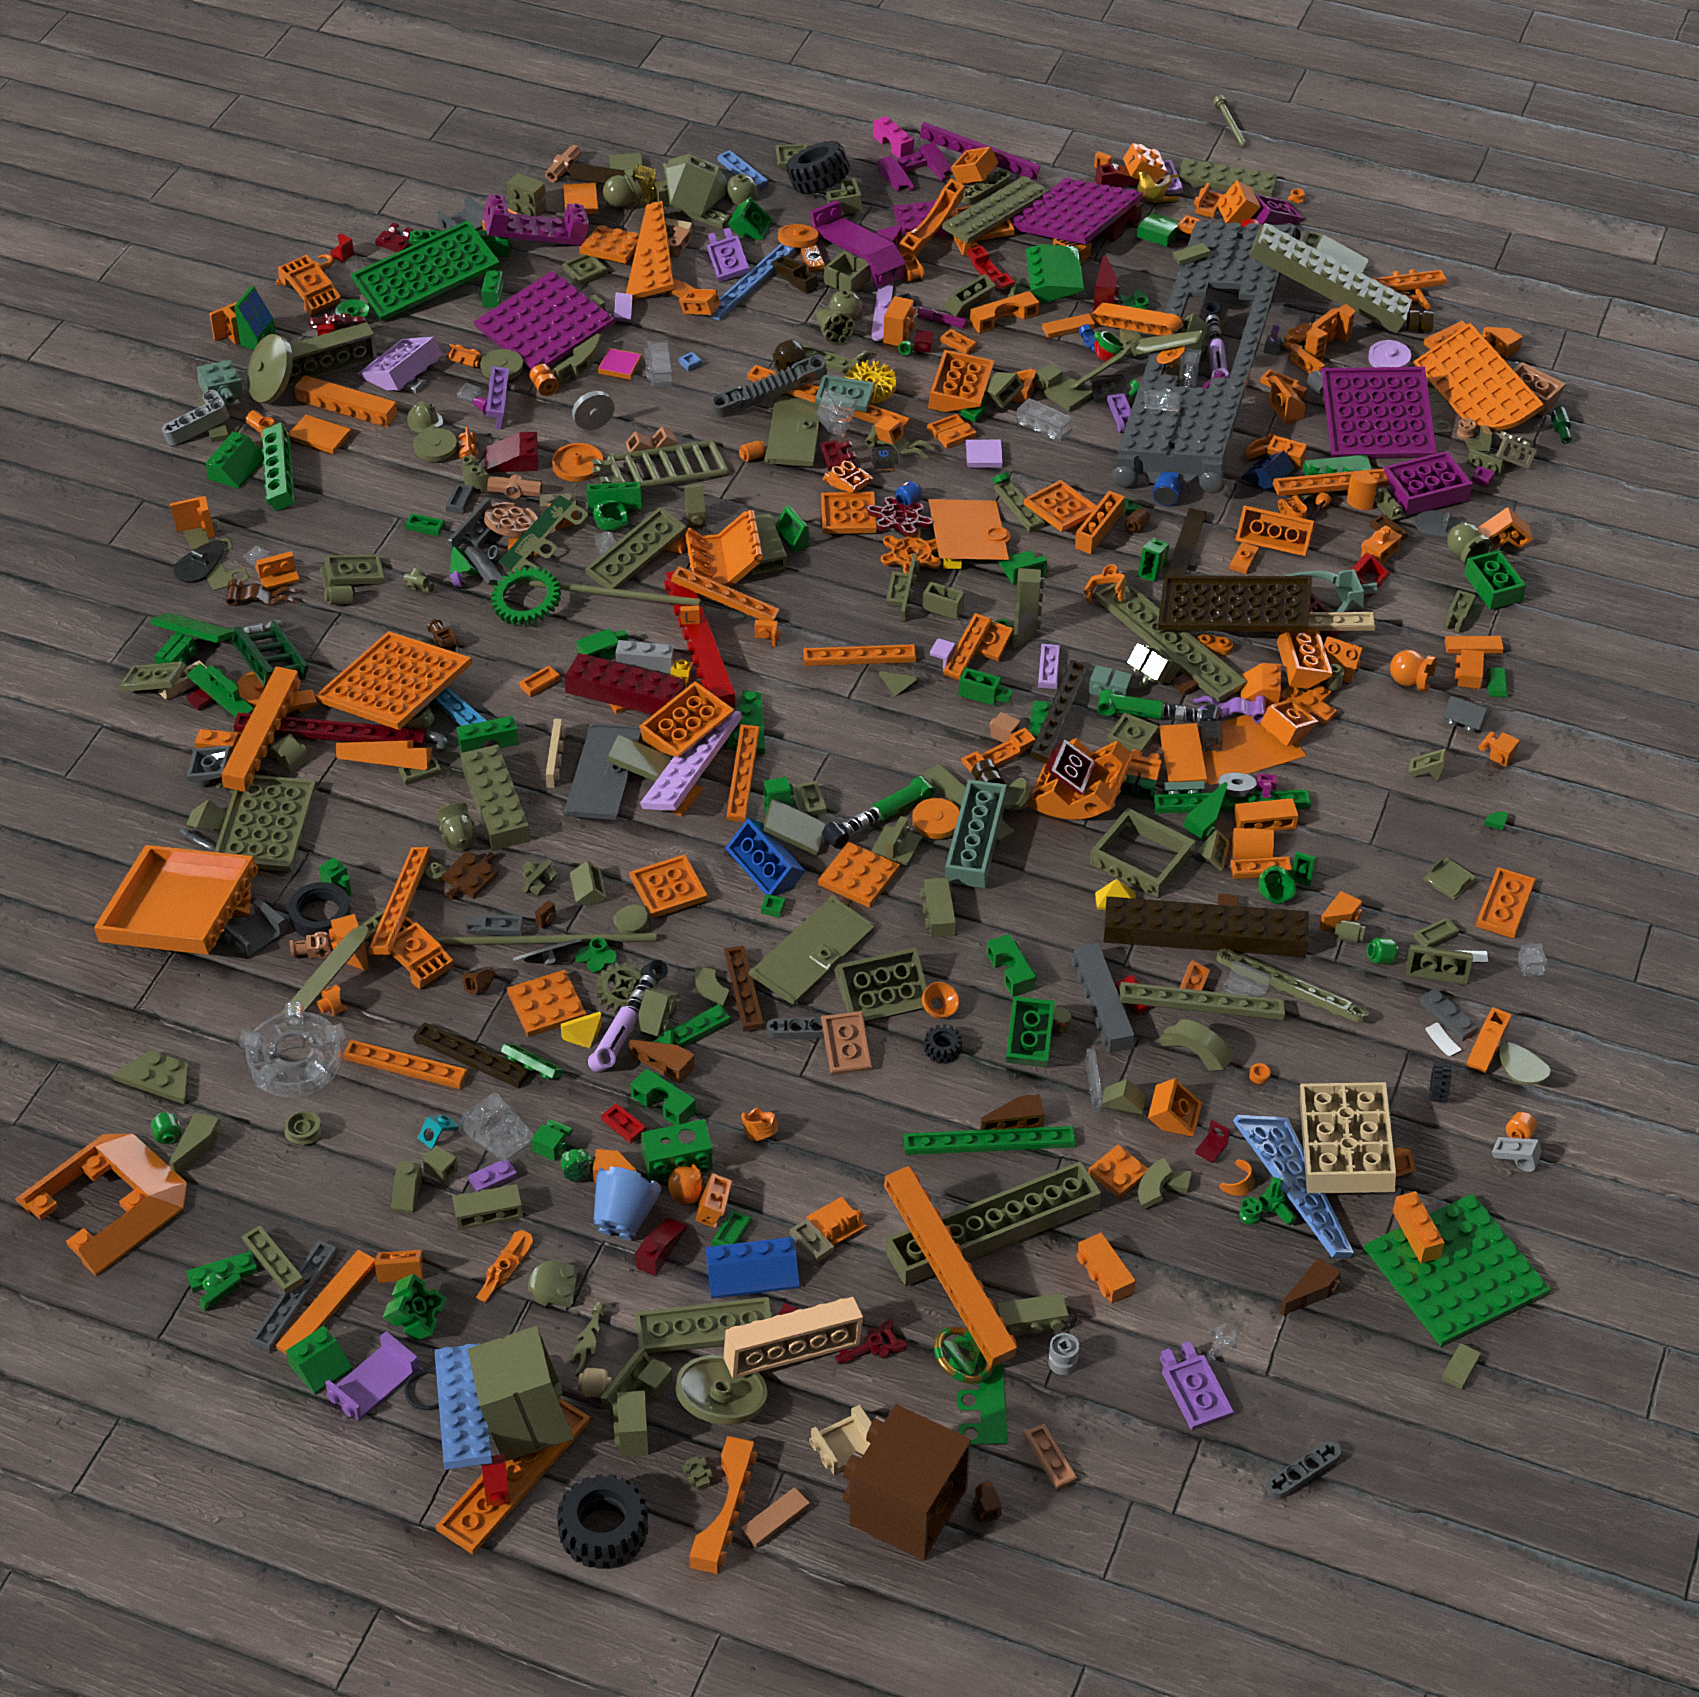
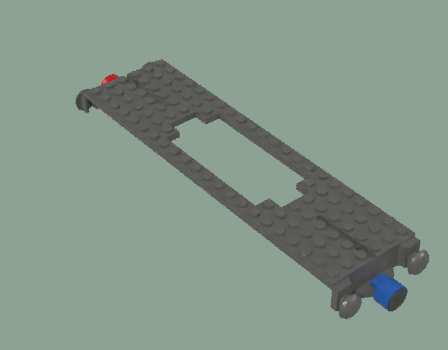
(1192, 442)

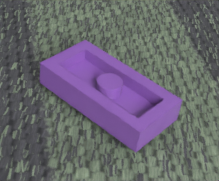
(493, 1176)

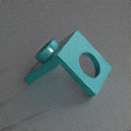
(437, 1125)

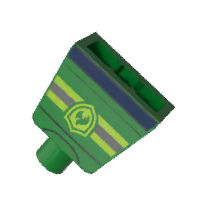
(1154, 553)

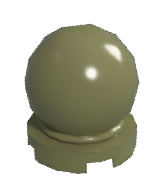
(622, 189)
(1467, 541)

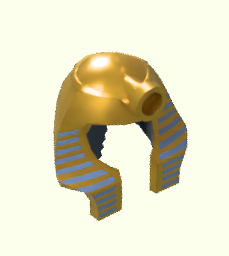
(1153, 191)

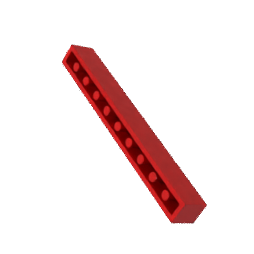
(703, 647)

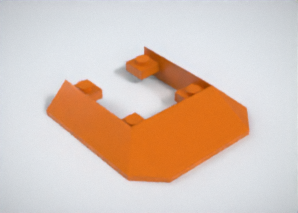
(155, 1200)

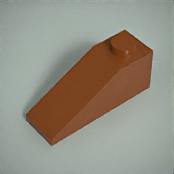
(665, 1058)

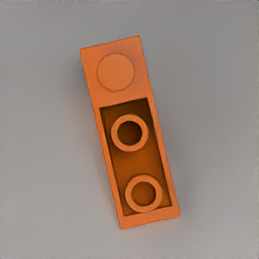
(1489, 1039)

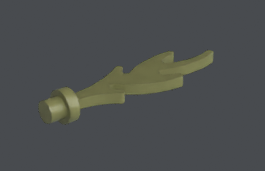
(588, 1337)

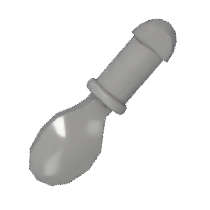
(260, 628)

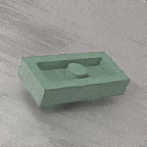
(1176, 787)

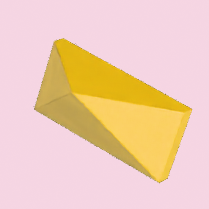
(1113, 889)
(582, 1030)

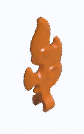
(1297, 334)

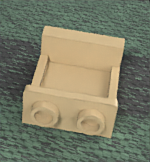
(841, 1440)

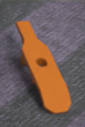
(512, 1256)

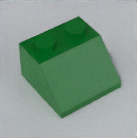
(750, 220)
(318, 1360)

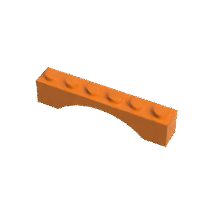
(946, 203)
(709, 1545)

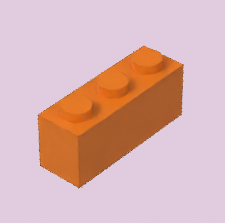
(1266, 815)
(1418, 1227)
(1105, 1268)

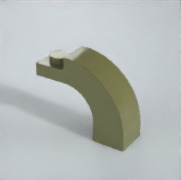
(1201, 1040)

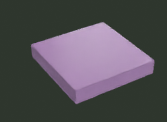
(983, 453)

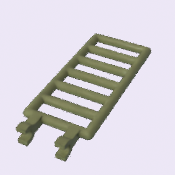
(611, 463)

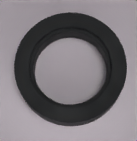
(311, 893)

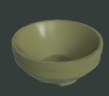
(1018, 795)

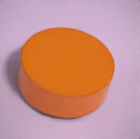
(1259, 1073)

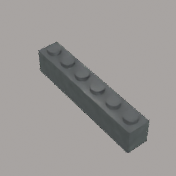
(1103, 997)

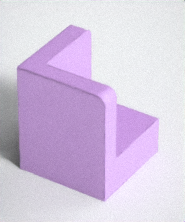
(943, 650)

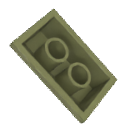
(1438, 964)

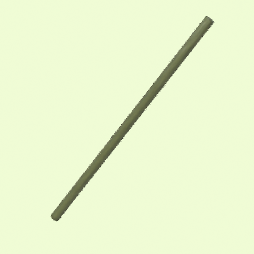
(617, 592)
(535, 939)

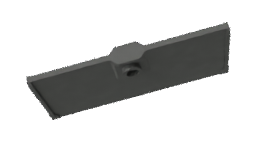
(597, 783)

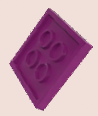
(912, 215)

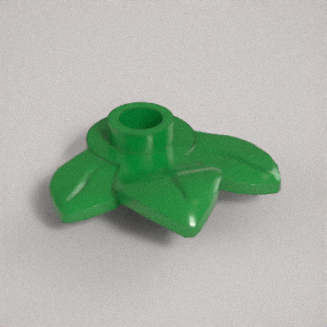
(1139, 300)
(596, 955)

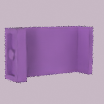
(374, 1378)

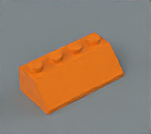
(1275, 530)
(1304, 658)

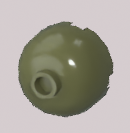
(741, 188)
(847, 302)

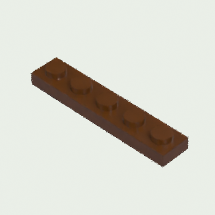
(743, 988)

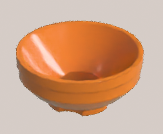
(945, 994)

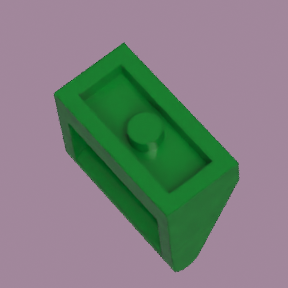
(789, 533)

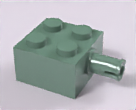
(221, 378)

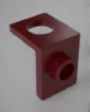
(923, 341)
(1213, 1143)

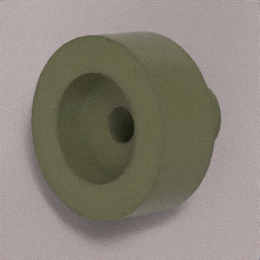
(434, 872)

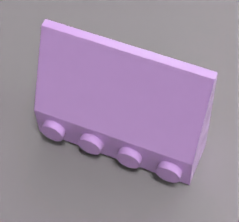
(402, 363)

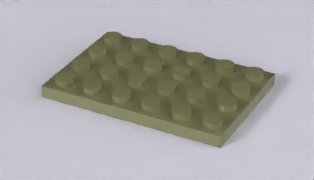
(267, 821)

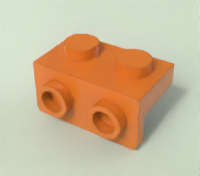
(1207, 202)

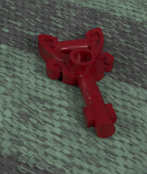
(875, 1344)

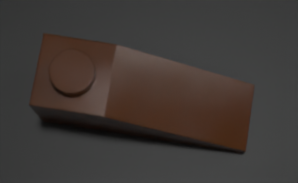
(1019, 1113)
(1312, 1287)

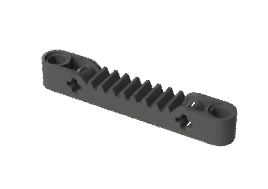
(769, 387)

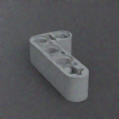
(198, 420)

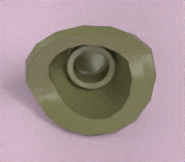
(424, 417)

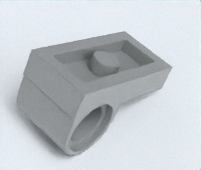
(1524, 1151)

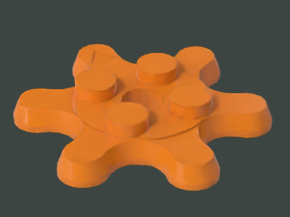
(915, 544)

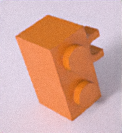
(1382, 544)

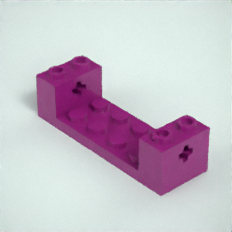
(501, 223)

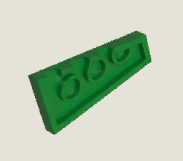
(1337, 465)
(751, 711)

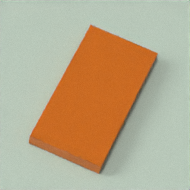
(1182, 753)
(1505, 902)

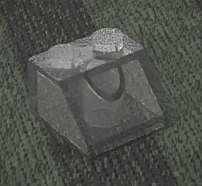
(836, 412)

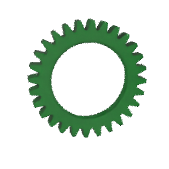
(508, 614)

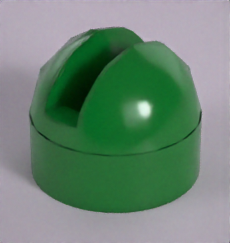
(905, 347)

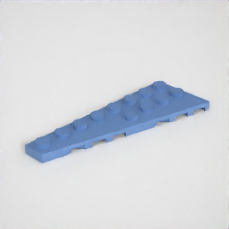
(1284, 1157)

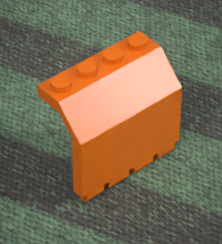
(726, 555)

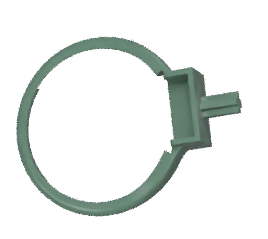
(1348, 587)

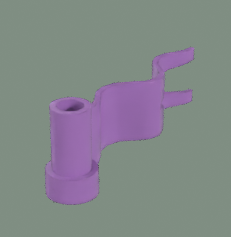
(1251, 708)

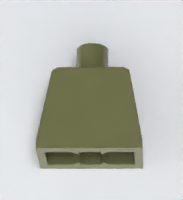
(1003, 388)

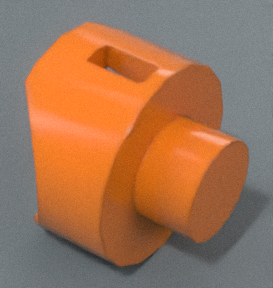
(331, 1001)

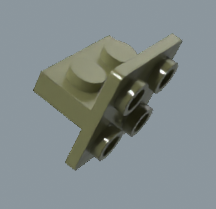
(897, 842)

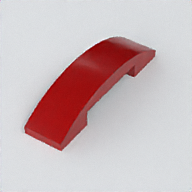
(982, 263)

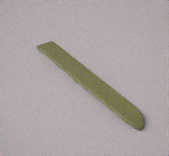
(331, 966)

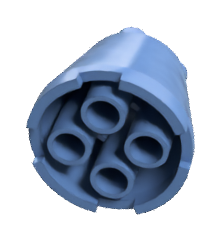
(623, 1201)

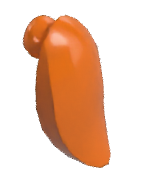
(1258, 447)

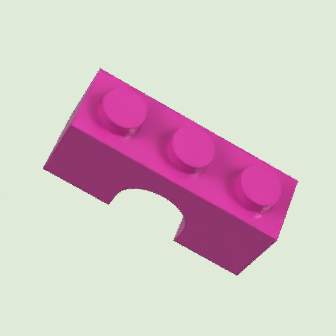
(887, 131)

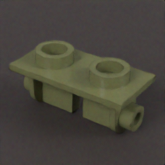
(1388, 505)

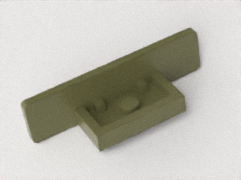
(900, 588)

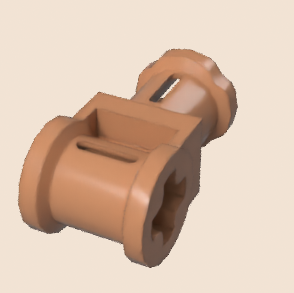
(312, 946)

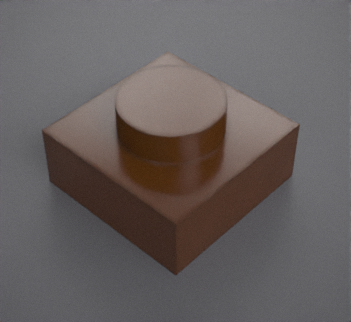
(545, 914)

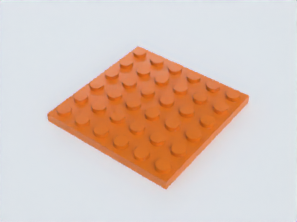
(393, 680)

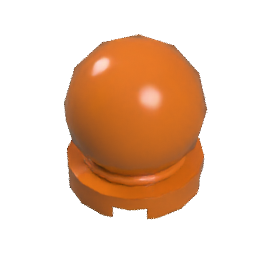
(1411, 669)

